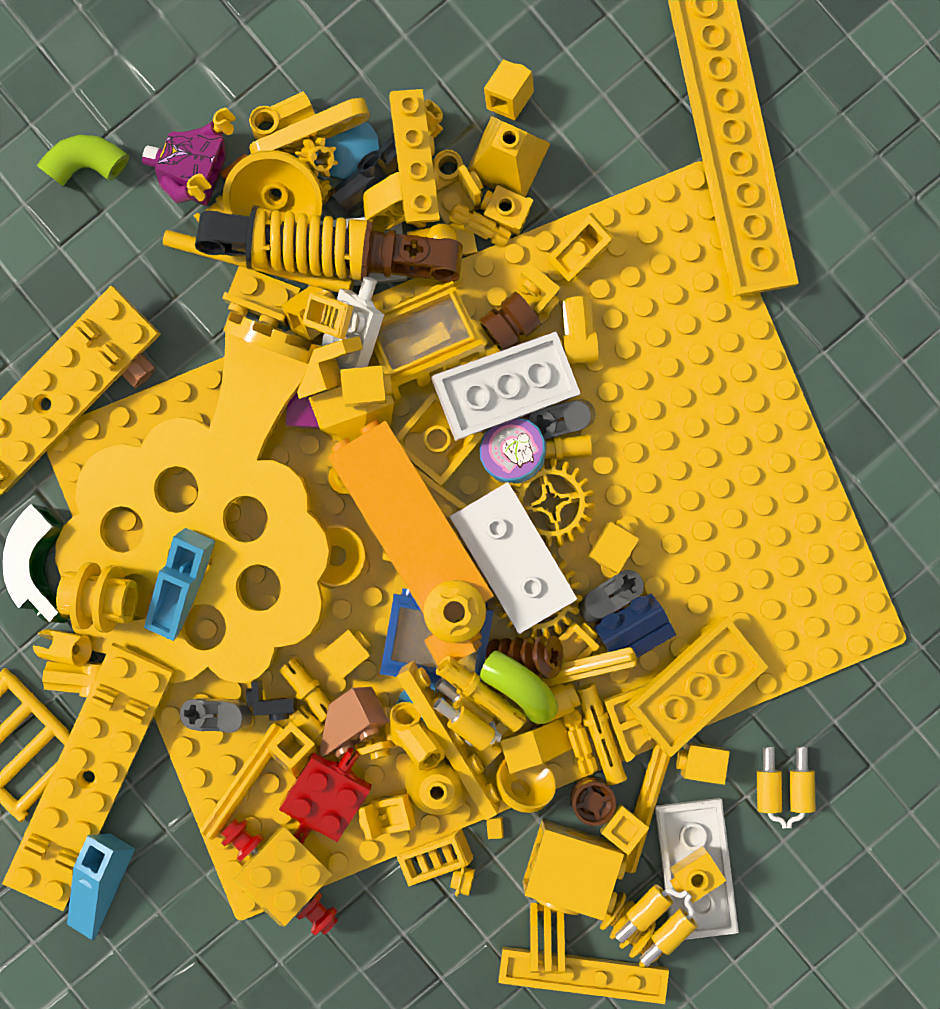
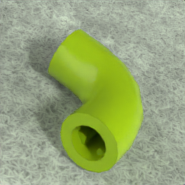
(82, 152)
(520, 686)

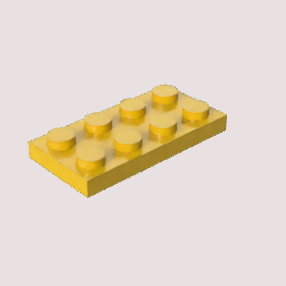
(696, 686)

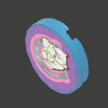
(513, 451)

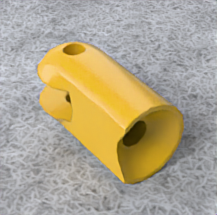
(65, 647)

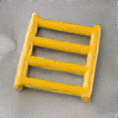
(54, 727)

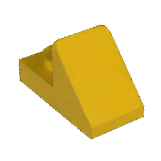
(581, 247)

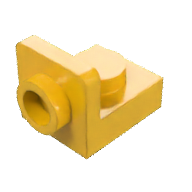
(538, 283)

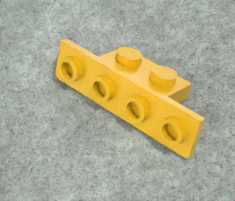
(414, 156)

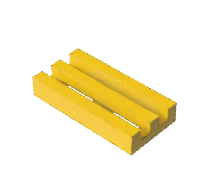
(560, 936)

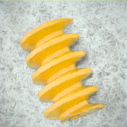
(617, 919)

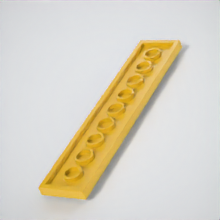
(733, 146)

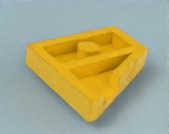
(627, 728)

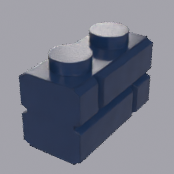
(637, 626)

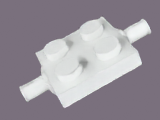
(364, 323)

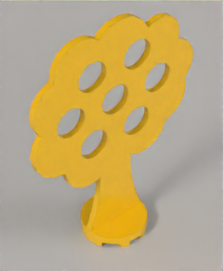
(258, 382)

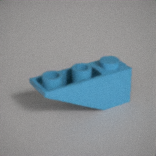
(96, 880)

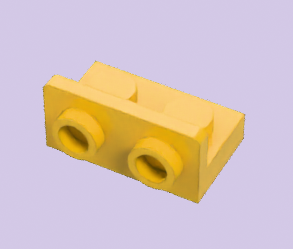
(259, 295)

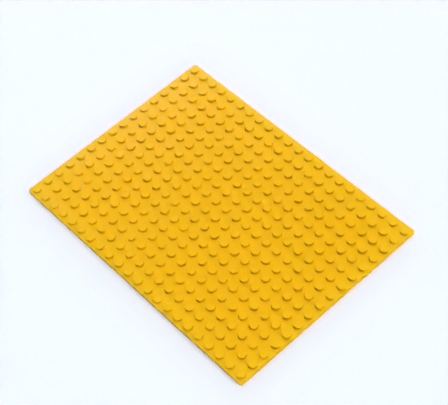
(691, 447)

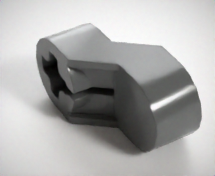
(576, 413)
(623, 587)
(200, 712)

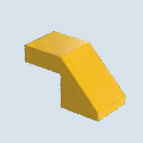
(323, 368)
(536, 745)

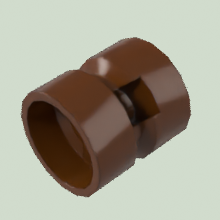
(510, 322)
(592, 800)

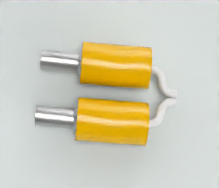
(466, 717)
(801, 787)
(671, 933)

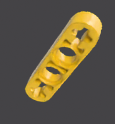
(322, 125)

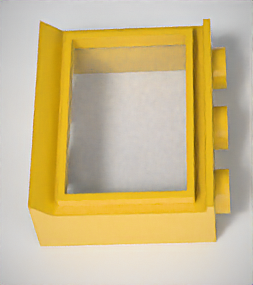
(425, 335)

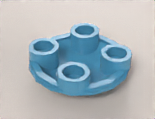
(351, 148)

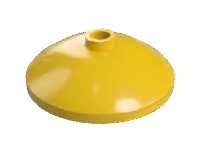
(261, 171)

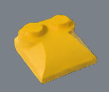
(431, 444)

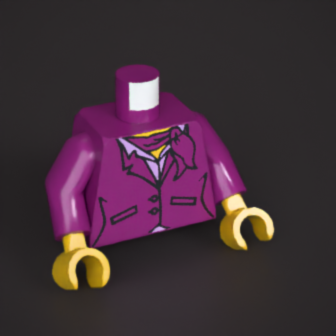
(191, 160)

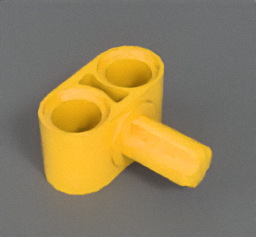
(385, 204)

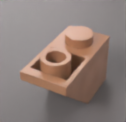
(352, 720)

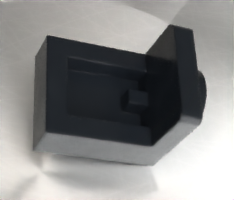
(276, 708)

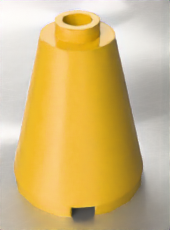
(435, 802)

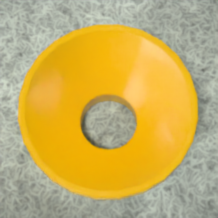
(354, 560)
(474, 611)
(537, 780)

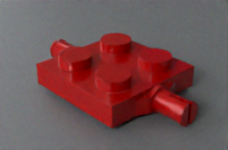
(325, 796)

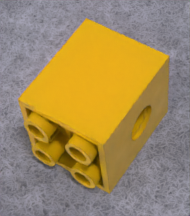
(573, 871)

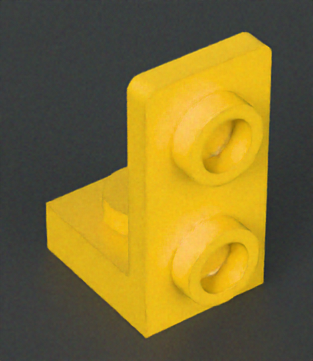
(464, 191)

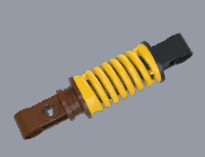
(326, 248)

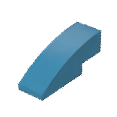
(178, 583)

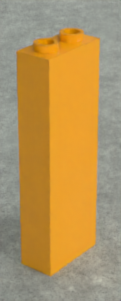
(404, 515)

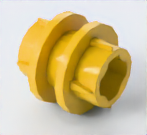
(97, 597)

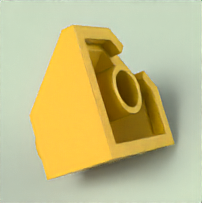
(347, 422)

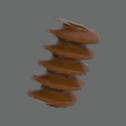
(540, 656)

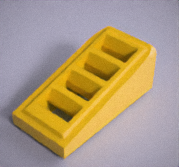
(327, 315)
(461, 848)

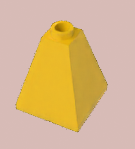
(508, 157)

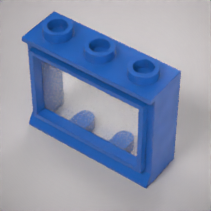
(407, 636)

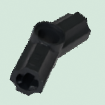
(370, 171)

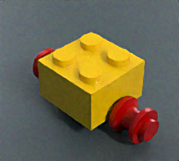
(281, 876)

